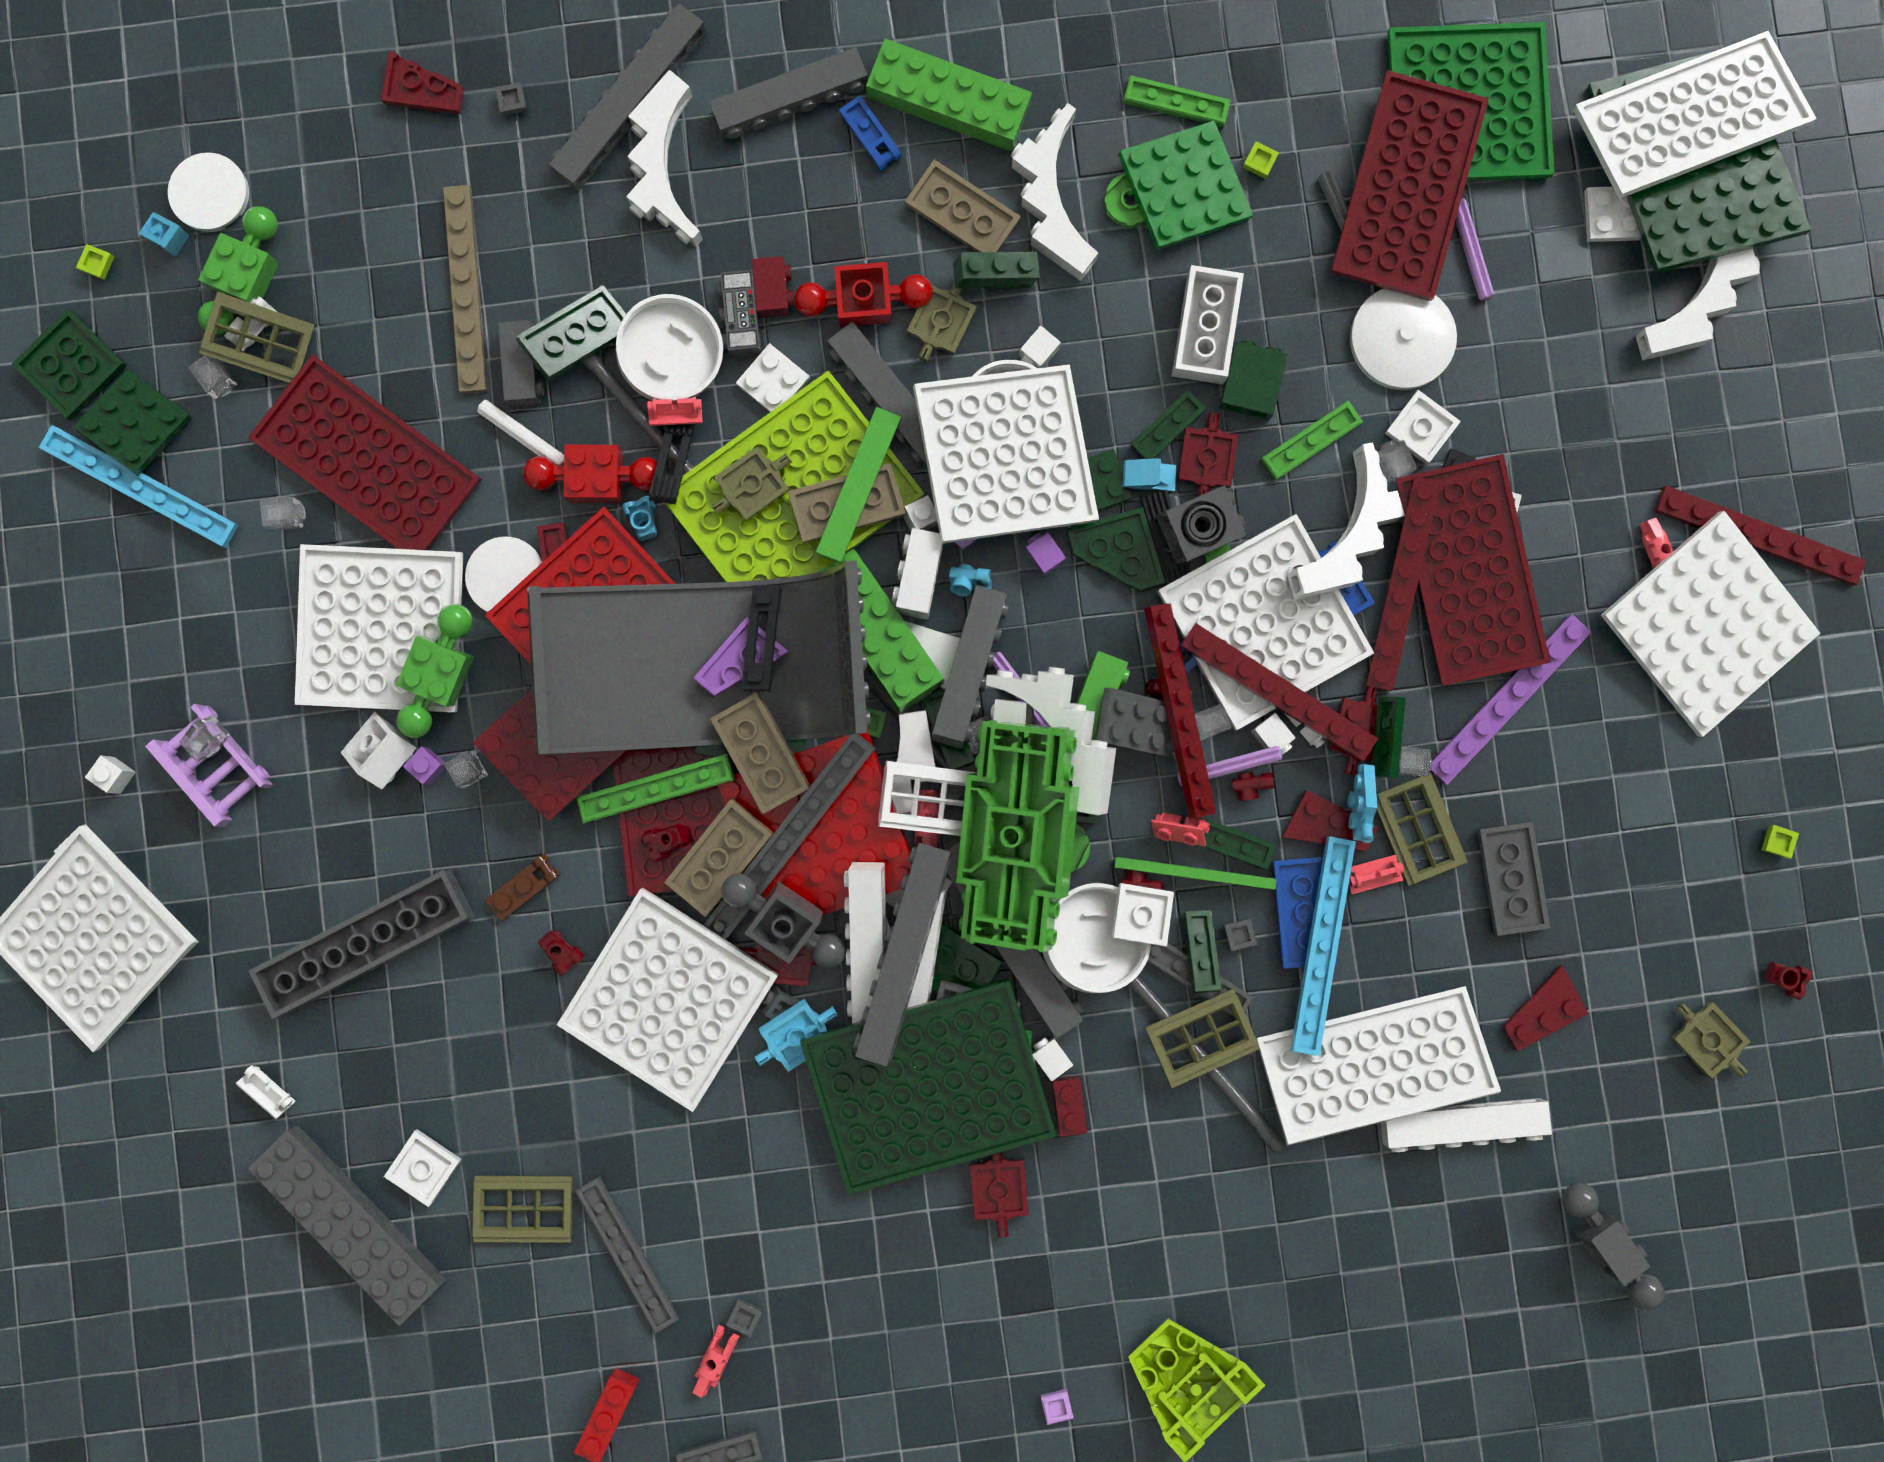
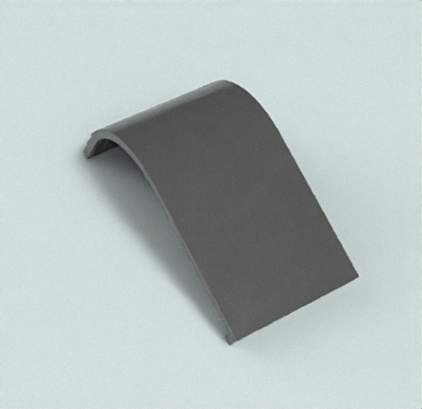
(623, 658)

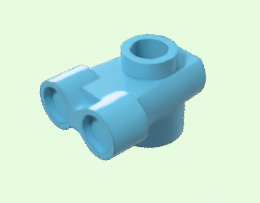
(641, 514)
(966, 578)

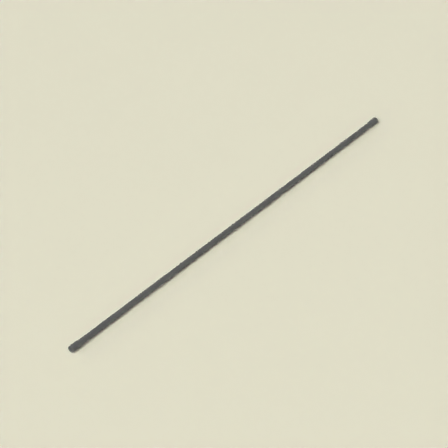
(1264, 1129)

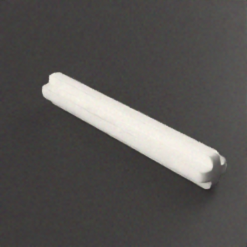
(520, 432)

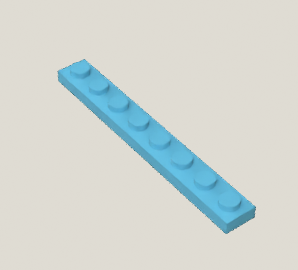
(139, 487)
(1323, 946)

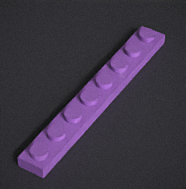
(1506, 702)

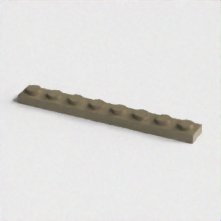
(465, 289)

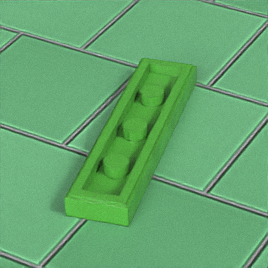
(1176, 101)
(1311, 440)

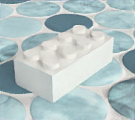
(1207, 324)

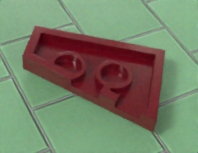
(417, 88)
(1317, 819)
(1547, 1011)

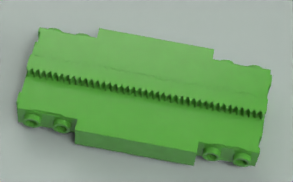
(1017, 835)

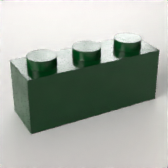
(996, 269)

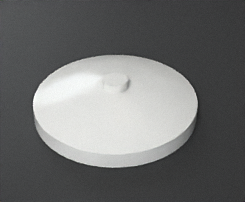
(1402, 339)

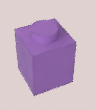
(1044, 553)
(425, 766)

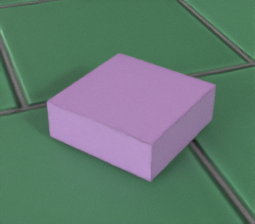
(1056, 1406)

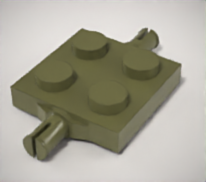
(942, 321)
(751, 484)
(1710, 1040)

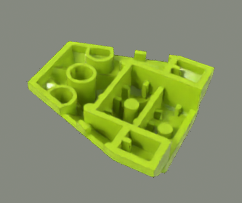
(1190, 1385)

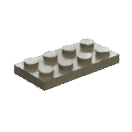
(962, 209)
(815, 504)
(760, 752)
(720, 852)

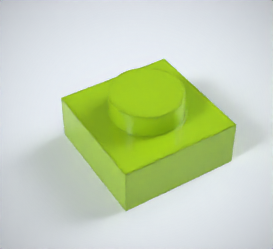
(1260, 160)
(95, 262)
(1780, 841)

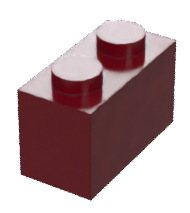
(771, 287)
(1069, 1105)

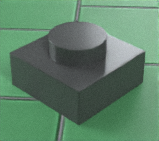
(511, 99)
(1240, 934)
(744, 1317)

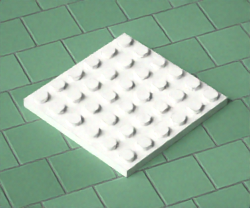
(1005, 453)
(1252, 607)
(362, 617)
(1710, 624)
(91, 938)
(667, 999)

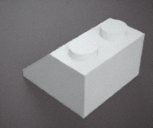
(378, 751)

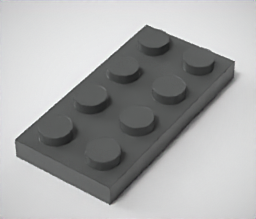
(1135, 723)
(1513, 879)

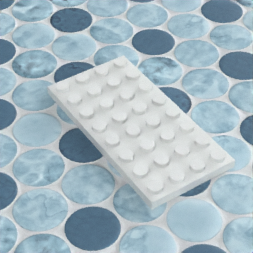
(1694, 114)
(1380, 1066)

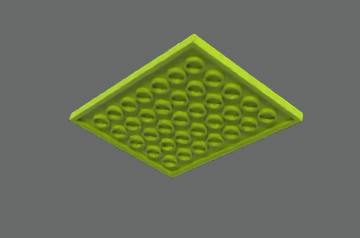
(821, 437)

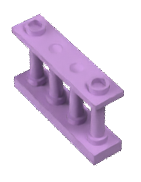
(200, 790)

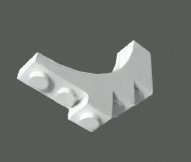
(654, 123)
(1055, 234)
(1714, 298)
(1372, 508)
(1051, 697)
(915, 749)

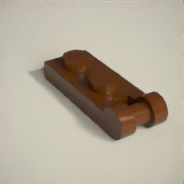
(522, 888)

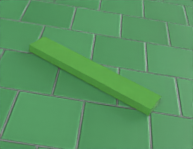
(858, 485)
(656, 788)
(1194, 873)

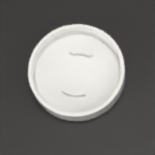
(669, 348)
(1084, 950)

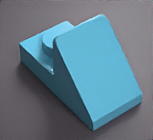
(164, 234)
(1149, 475)

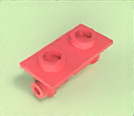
(674, 413)
(1169, 828)
(1375, 874)

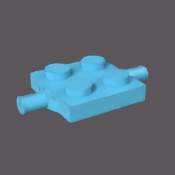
(1363, 803)
(787, 1029)

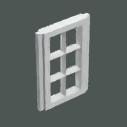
(920, 773)

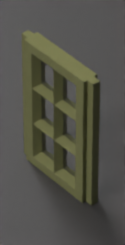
(263, 315)
(1442, 821)
(1209, 1062)
(522, 1183)

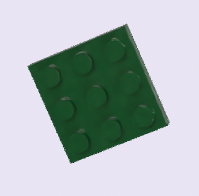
(69, 364)
(132, 422)

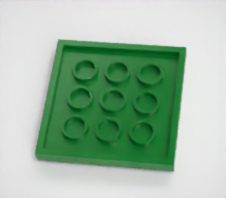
(1185, 185)

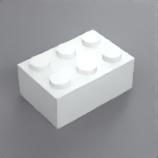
(918, 573)

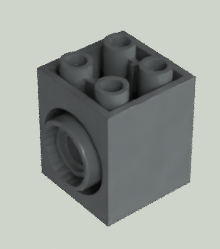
(1216, 518)

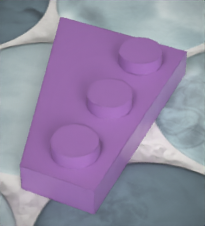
(727, 664)

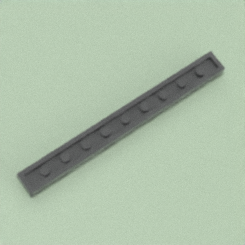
(796, 828)

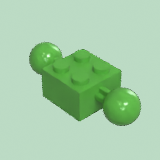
(239, 266)
(434, 671)

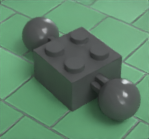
(783, 921)
(1612, 1247)

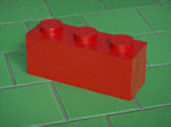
(607, 1415)

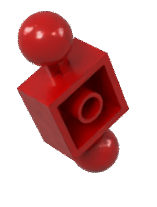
(863, 294)
(590, 473)

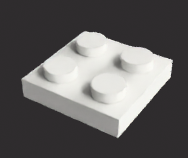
(1608, 216)
(772, 379)
(1423, 427)
(1142, 914)
(422, 1168)

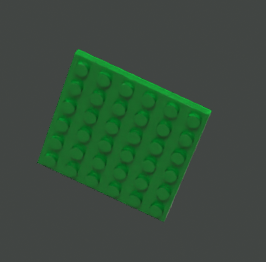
(1494, 62)

